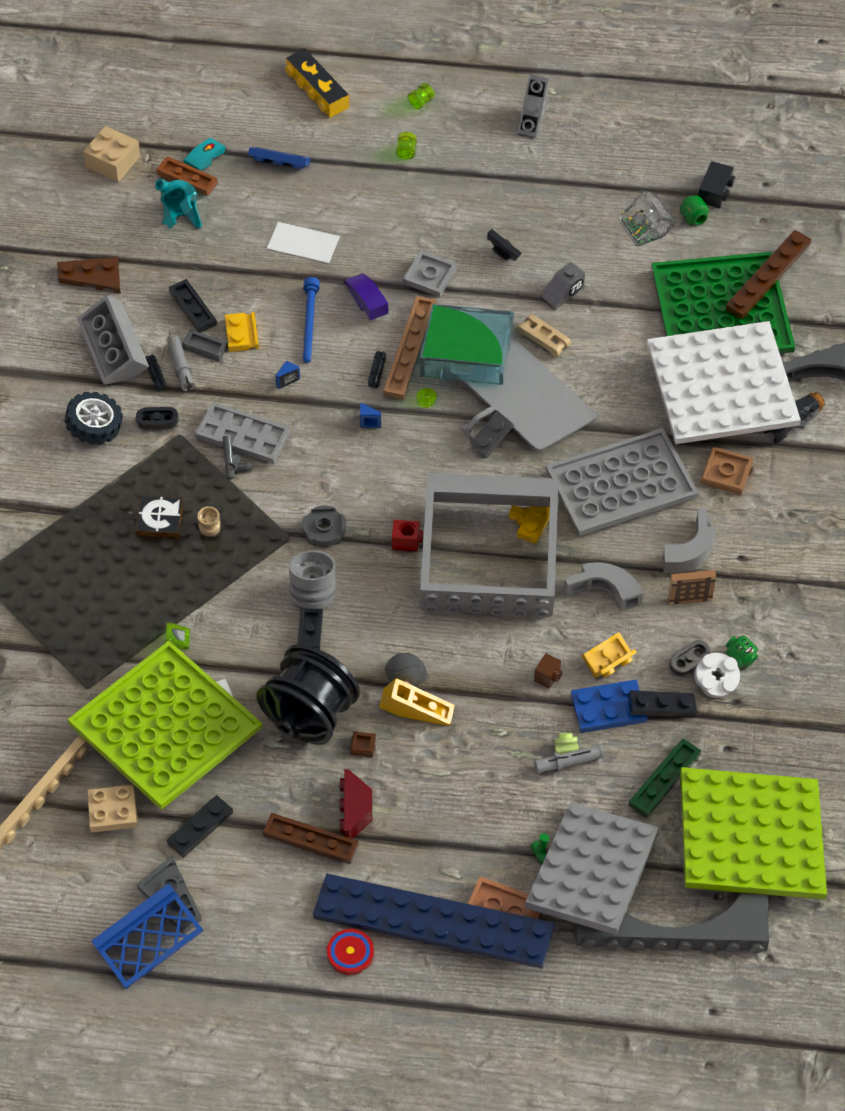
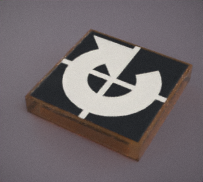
(159, 516)

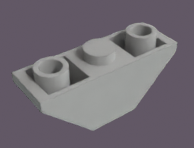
(534, 106)

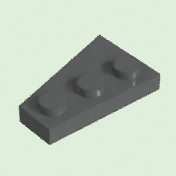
(160, 877)

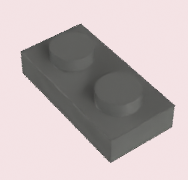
(492, 433)

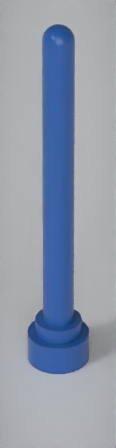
(311, 287)

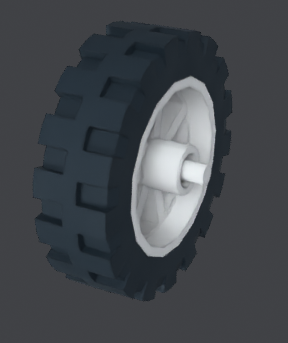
(95, 407)

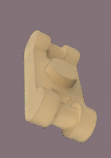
(543, 335)

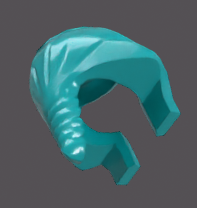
(178, 199)

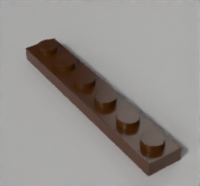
(768, 274)

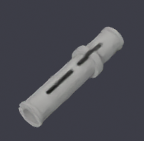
(182, 370)
(559, 761)

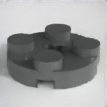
(327, 536)

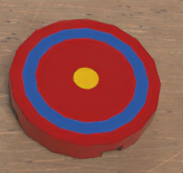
(350, 951)

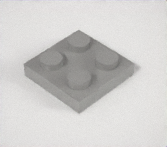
(430, 273)

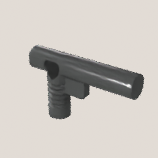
(233, 460)

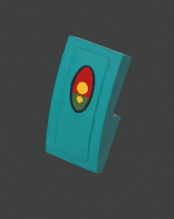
(204, 153)

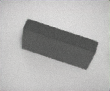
(204, 345)

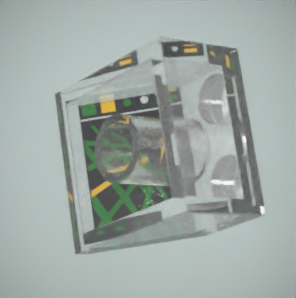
(646, 219)

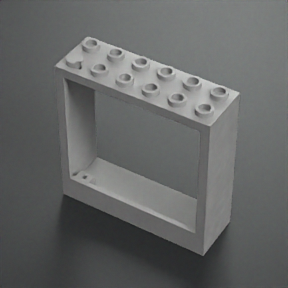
(496, 491)

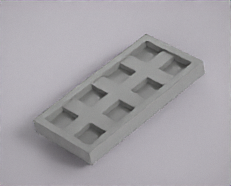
(248, 432)

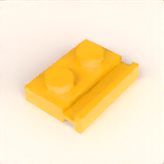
(241, 331)

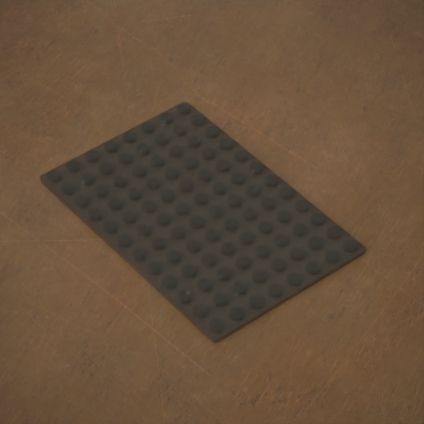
(104, 592)

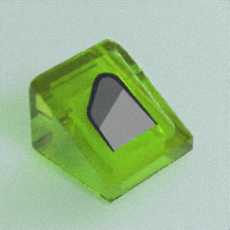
(178, 635)

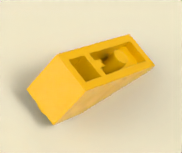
(415, 704)

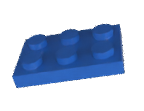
(605, 706)

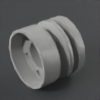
(312, 579)

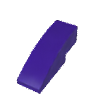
(367, 296)

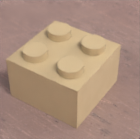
(111, 154)

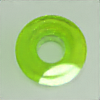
(426, 402)

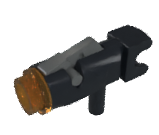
(807, 408)

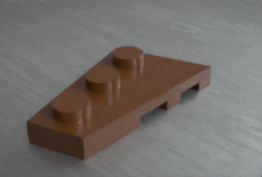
(93, 272)

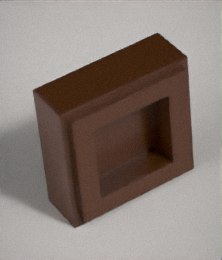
(363, 744)

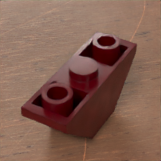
(355, 804)

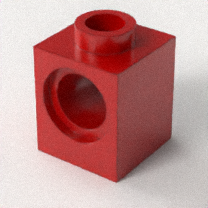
(403, 528)

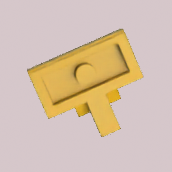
(531, 521)

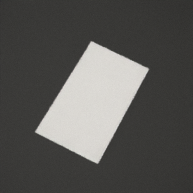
(303, 242)

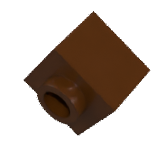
(548, 671)

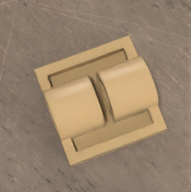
(112, 808)

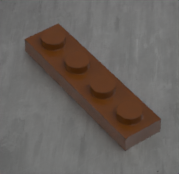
(310, 838)

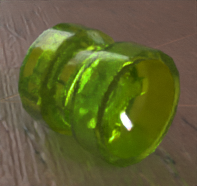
(420, 96)
(406, 145)

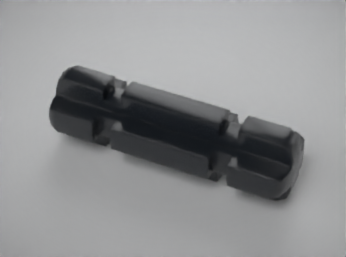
(377, 369)
(155, 373)

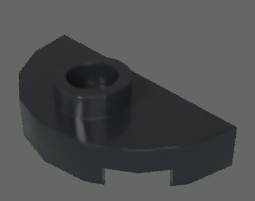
(502, 246)

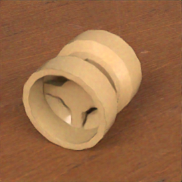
(209, 521)

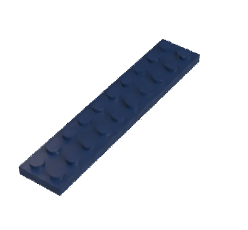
(434, 920)

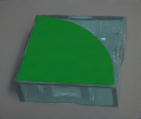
(467, 344)

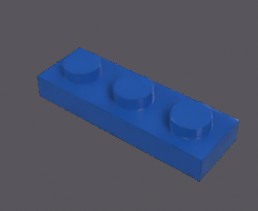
(278, 157)

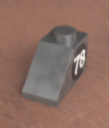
(564, 286)

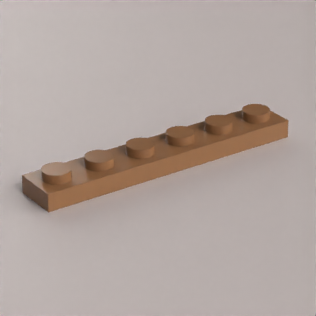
(409, 349)

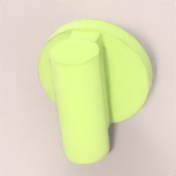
(566, 743)

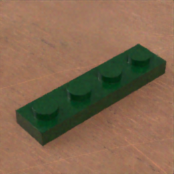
(664, 778)

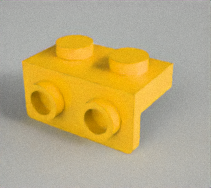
(607, 655)

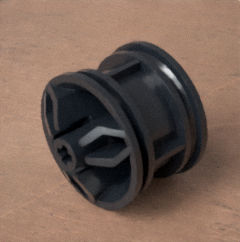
(308, 694)

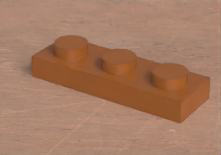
(176, 170)

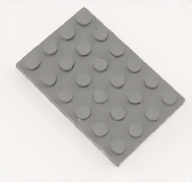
(621, 481)
(592, 868)

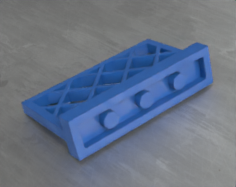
(137, 918)

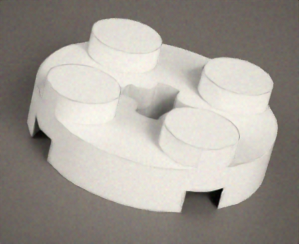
(726, 666)

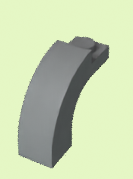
(690, 555)
(609, 579)

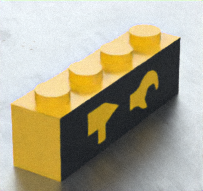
(317, 83)

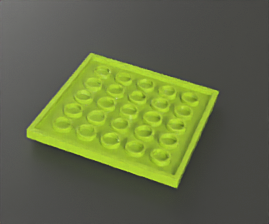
(165, 724)
(752, 833)

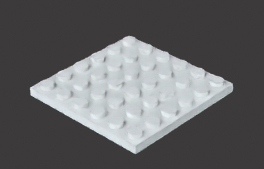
(723, 382)

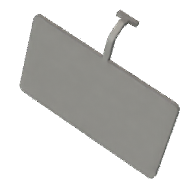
(532, 400)

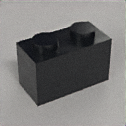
(716, 184)

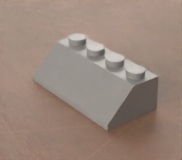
(112, 341)

